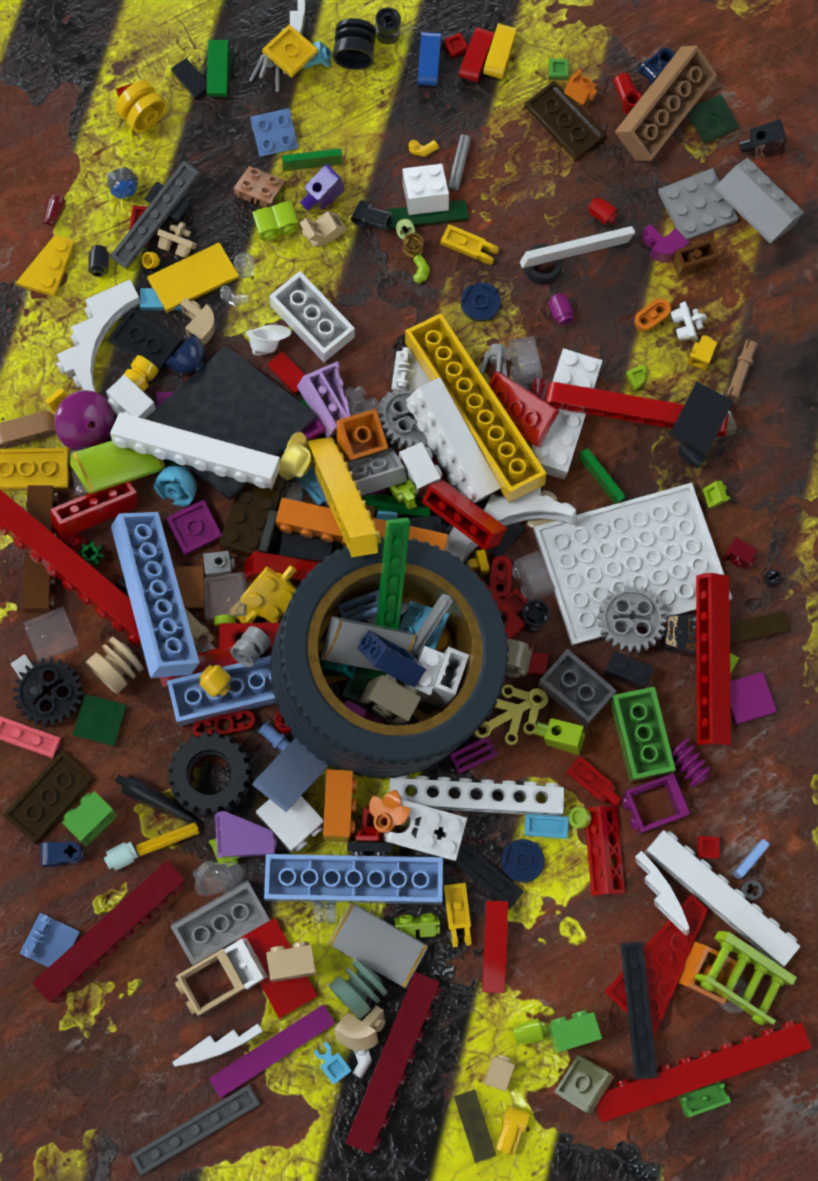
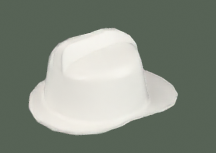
(266, 338)

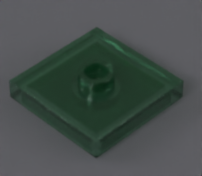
(712, 119)

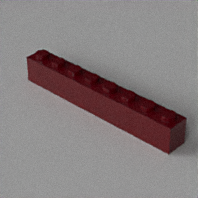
(110, 930)
(392, 1062)

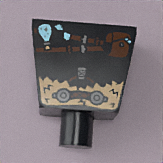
(765, 140)
(680, 635)

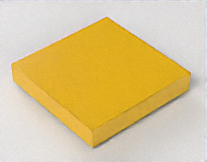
(290, 51)

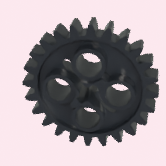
(36, 678)

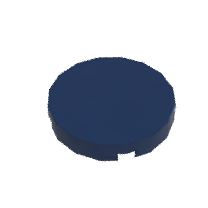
(480, 302)
(522, 861)

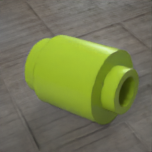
(529, 1032)

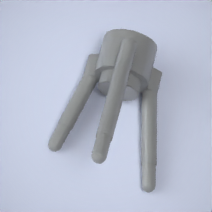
(266, 63)
(497, 356)

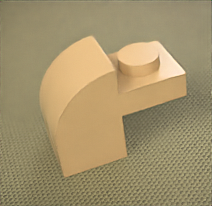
(324, 229)
(202, 320)
(360, 1034)

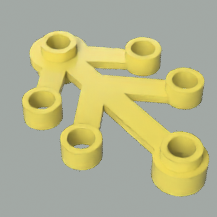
(515, 711)

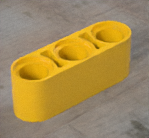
(500, 51)

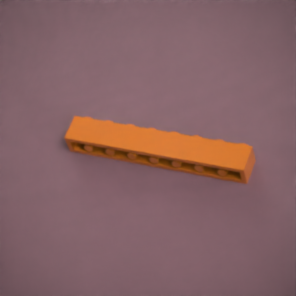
(319, 521)

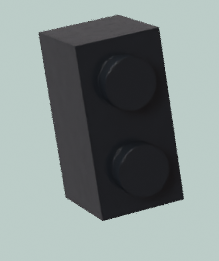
(628, 671)

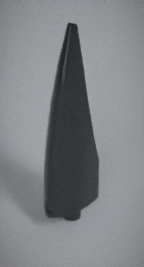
(154, 799)

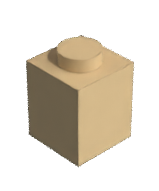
(499, 1072)

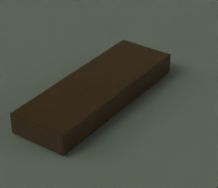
(759, 627)

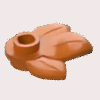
(388, 808)

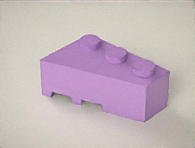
(325, 396)

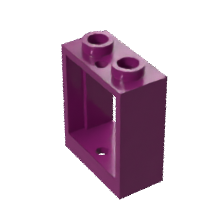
(674, 794)

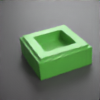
(558, 69)

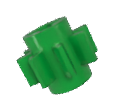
(87, 552)

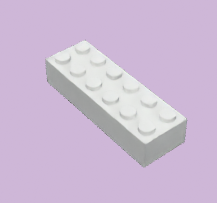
(563, 435)
(452, 441)

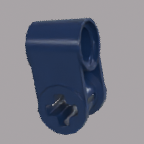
(654, 66)
(57, 853)

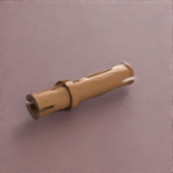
(744, 363)

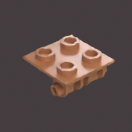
(259, 186)

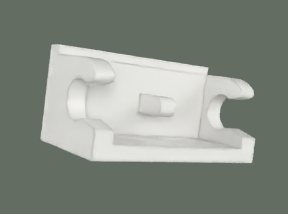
(246, 963)

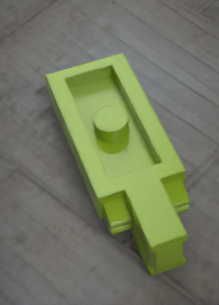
(405, 492)

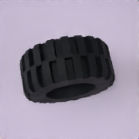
(204, 746)

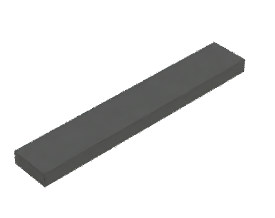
(155, 215)
(194, 1129)

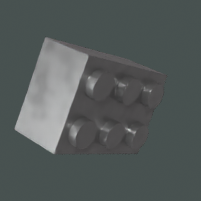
(576, 687)

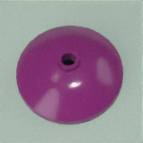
(74, 416)

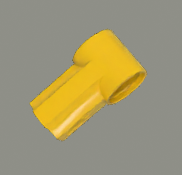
(513, 1126)

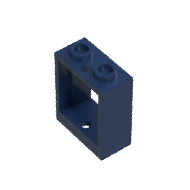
(391, 658)

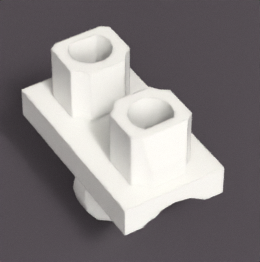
(683, 314)

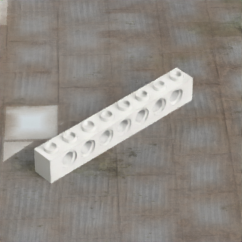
(552, 792)

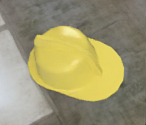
(296, 459)

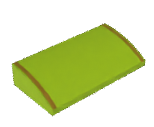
(111, 465)

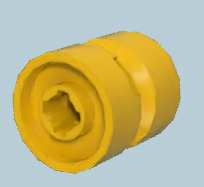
(141, 372)

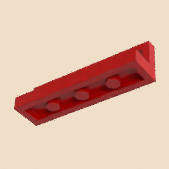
(601, 850)

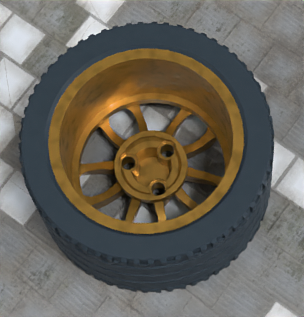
(337, 732)

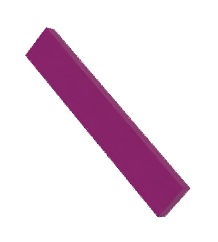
(271, 1051)

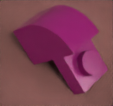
(662, 247)

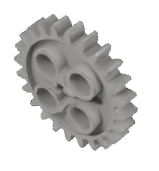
(393, 419)
(631, 637)

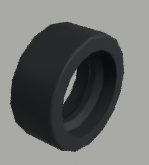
(540, 278)

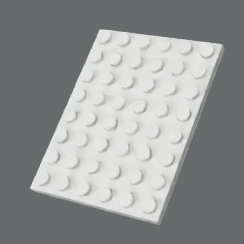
(642, 542)

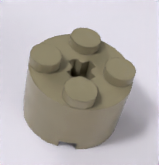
(519, 658)

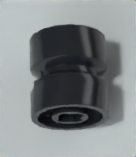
(388, 25)
(535, 615)

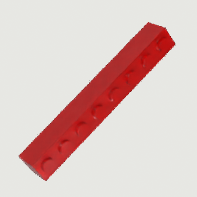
(713, 659)

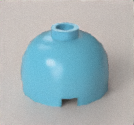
(176, 484)

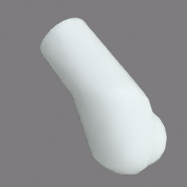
(364, 1061)

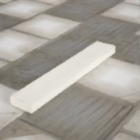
(577, 247)

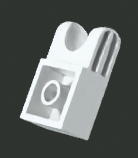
(421, 829)

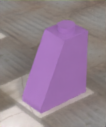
(241, 837)

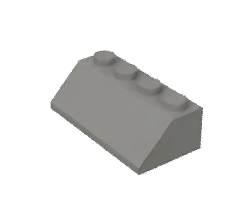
(759, 200)

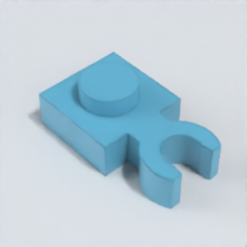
(334, 1065)

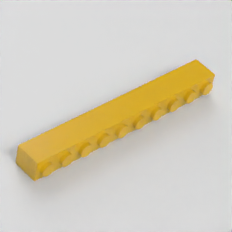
(344, 498)

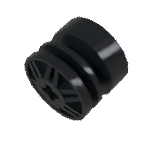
(354, 44)

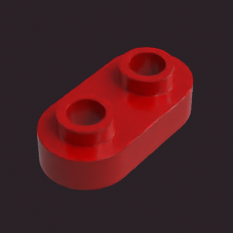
(501, 578)

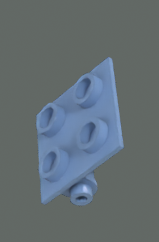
(274, 132)
(48, 940)

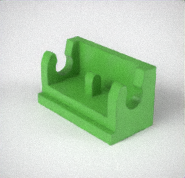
(703, 1099)

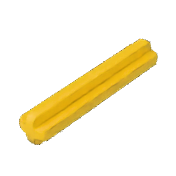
(167, 839)

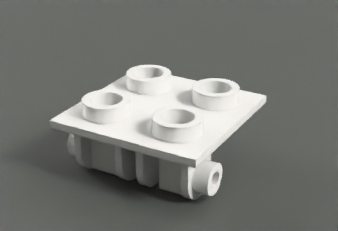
(407, 372)

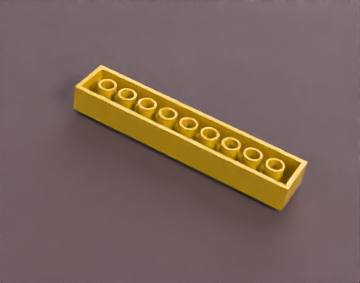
(497, 437)

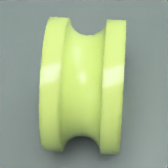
(404, 222)

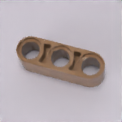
(26, 429)

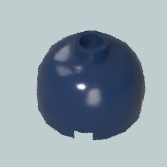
(188, 356)

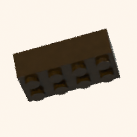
(249, 517)

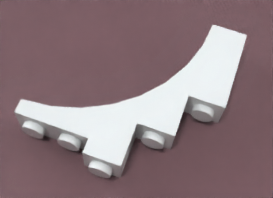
(87, 336)
(524, 508)

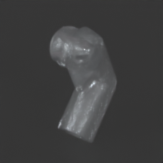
(231, 298)

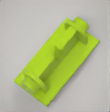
(426, 923)

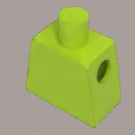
(569, 740)

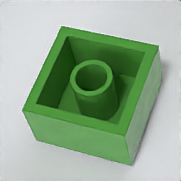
(89, 818)
(574, 1032)

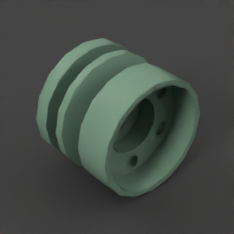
(358, 989)

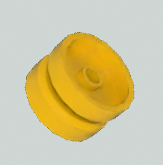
(141, 106)

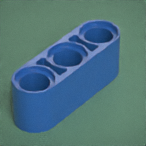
(429, 59)

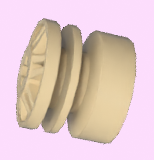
(114, 665)

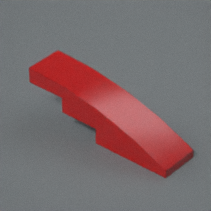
(495, 946)

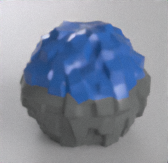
(122, 182)

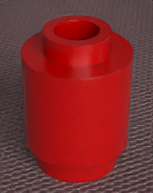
(602, 211)

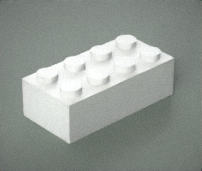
(312, 316)

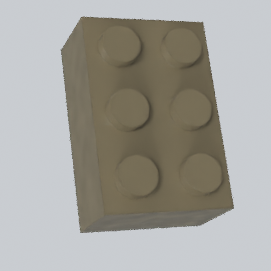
(389, 700)

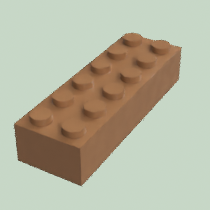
(666, 103)

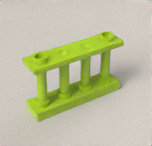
(762, 965)

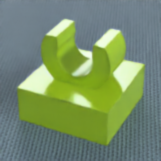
(715, 494)

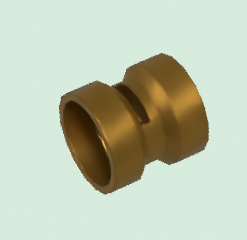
(414, 242)

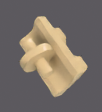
(166, 240)

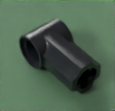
(367, 214)

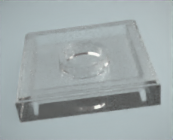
(223, 595)
(51, 634)

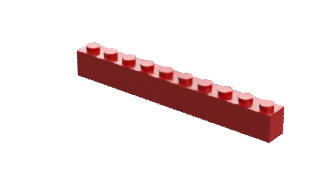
(69, 567)
(704, 1070)

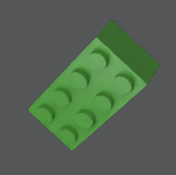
(642, 734)

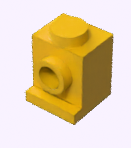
(702, 352)

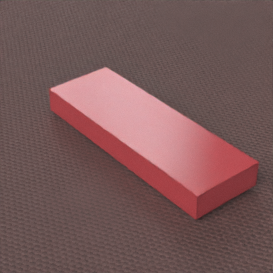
(29, 738)

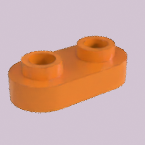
(651, 316)

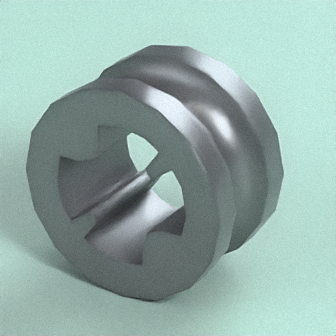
(752, 883)

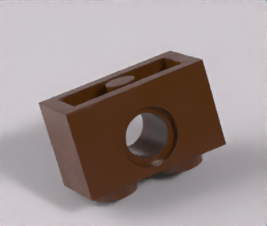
(695, 257)

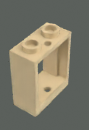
(183, 987)

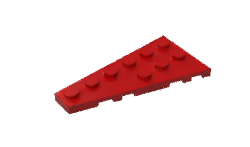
(664, 962)

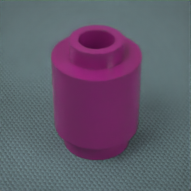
(561, 309)

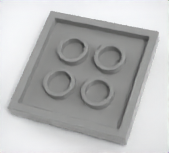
(697, 206)

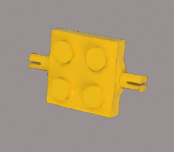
(269, 595)

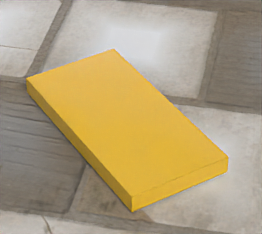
(193, 277)
(34, 467)

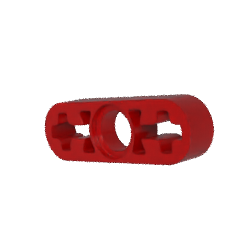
(241, 728)

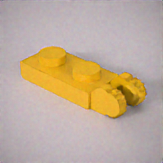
(468, 244)
(457, 911)

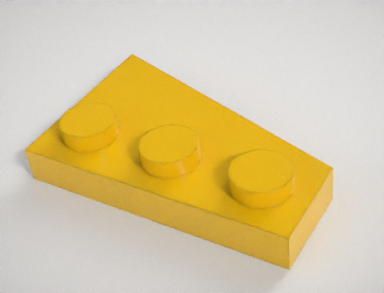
(48, 268)

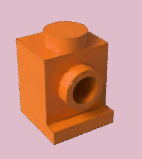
(580, 88)

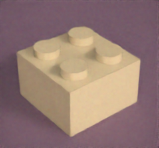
(291, 962)

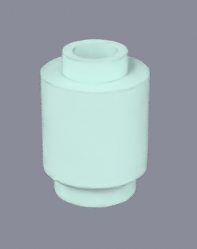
(120, 856)

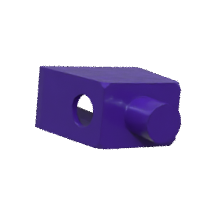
(322, 188)

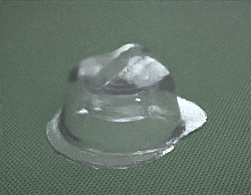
(217, 877)

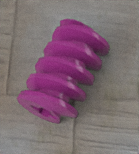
(690, 763)

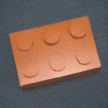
(339, 806)

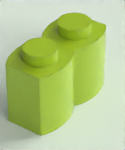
(275, 220)

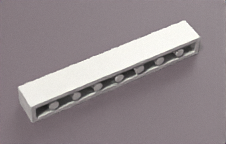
(195, 450)
(722, 899)

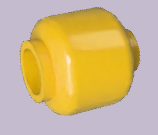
(215, 680)

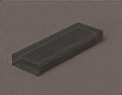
(474, 1126)

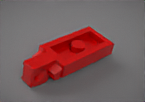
(593, 781)

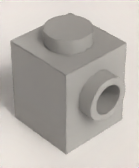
(218, 563)

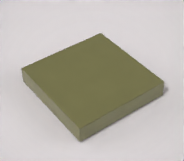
(584, 1084)

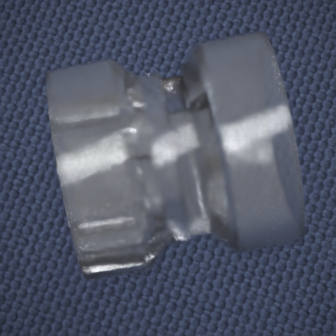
(330, 913)

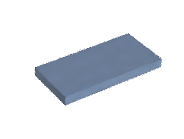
(290, 775)

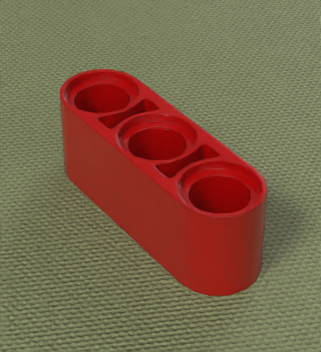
(476, 55)

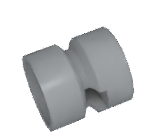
(250, 646)

